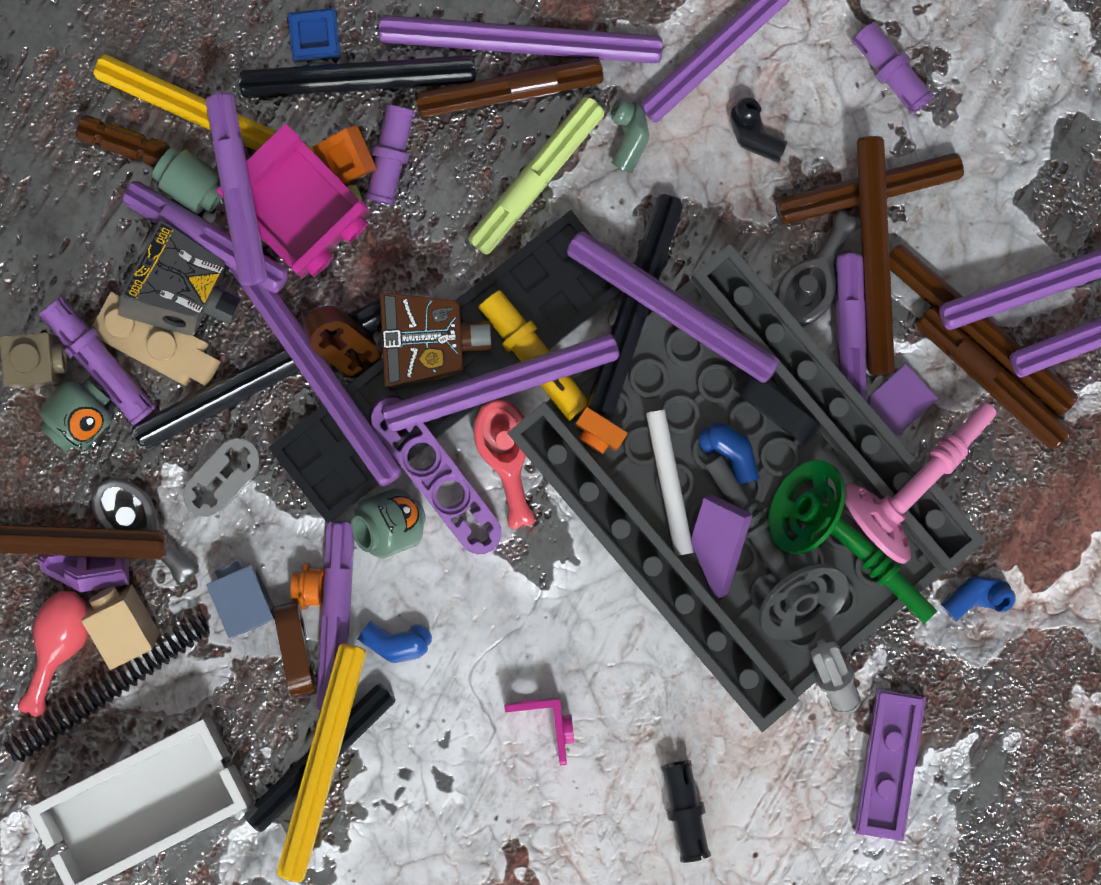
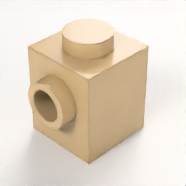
(120, 625)

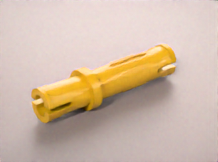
(526, 344)

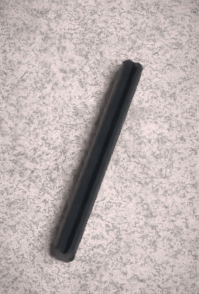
(233, 388)

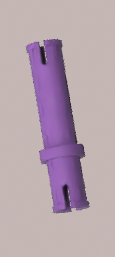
(97, 360)

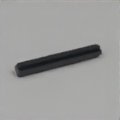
(286, 789)

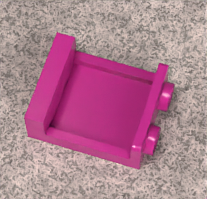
(301, 203)

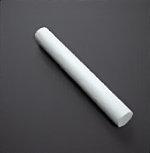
(669, 482)

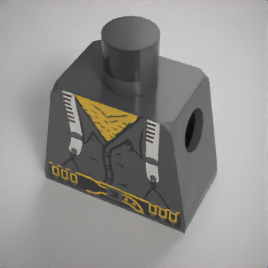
(176, 285)

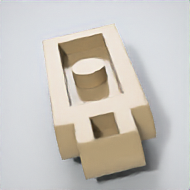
(163, 350)

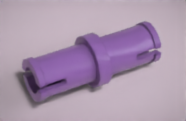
(893, 68)
(390, 154)

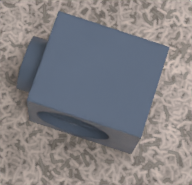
(240, 598)

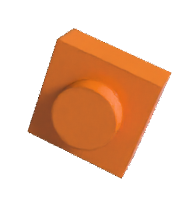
(346, 155)
(599, 432)

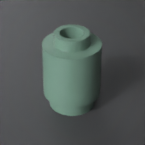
(188, 180)

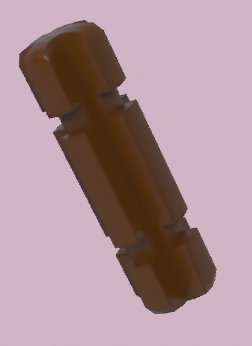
(120, 140)

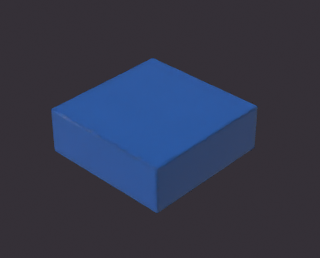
(314, 35)

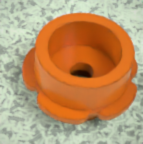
(307, 586)

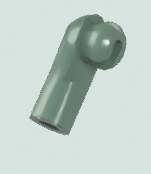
(635, 133)

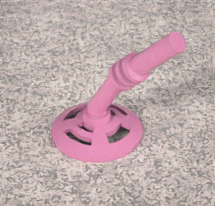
(885, 516)

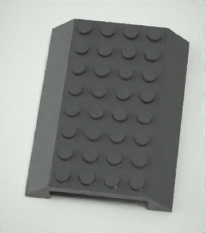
(625, 508)

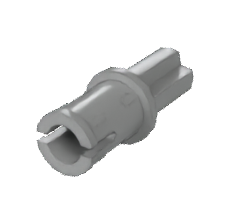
(835, 677)

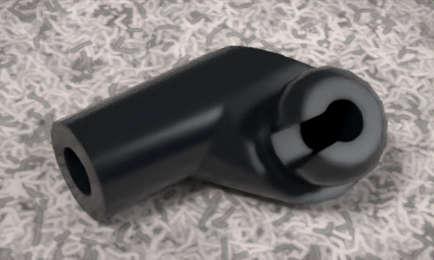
(751, 133)

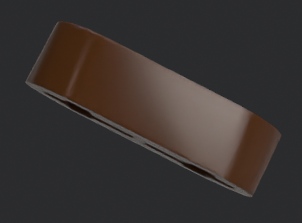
(348, 335)
(294, 649)

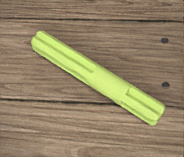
(536, 175)

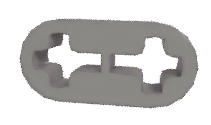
(214, 469)

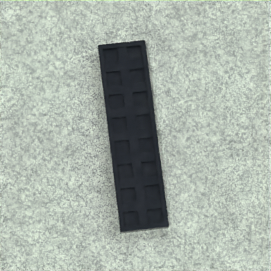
(543, 288)

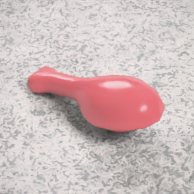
(503, 455)
(56, 637)

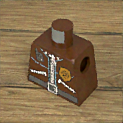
(426, 339)

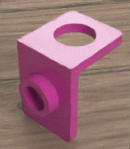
(563, 723)

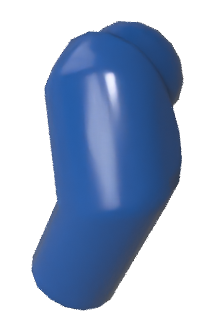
(734, 446)
(979, 592)
(399, 646)

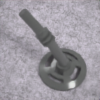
(791, 586)

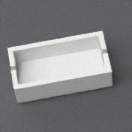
(141, 805)

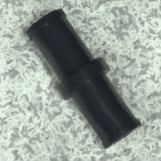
(685, 811)

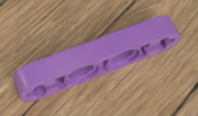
(431, 477)

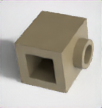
(32, 360)

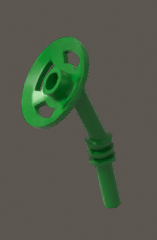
(826, 515)

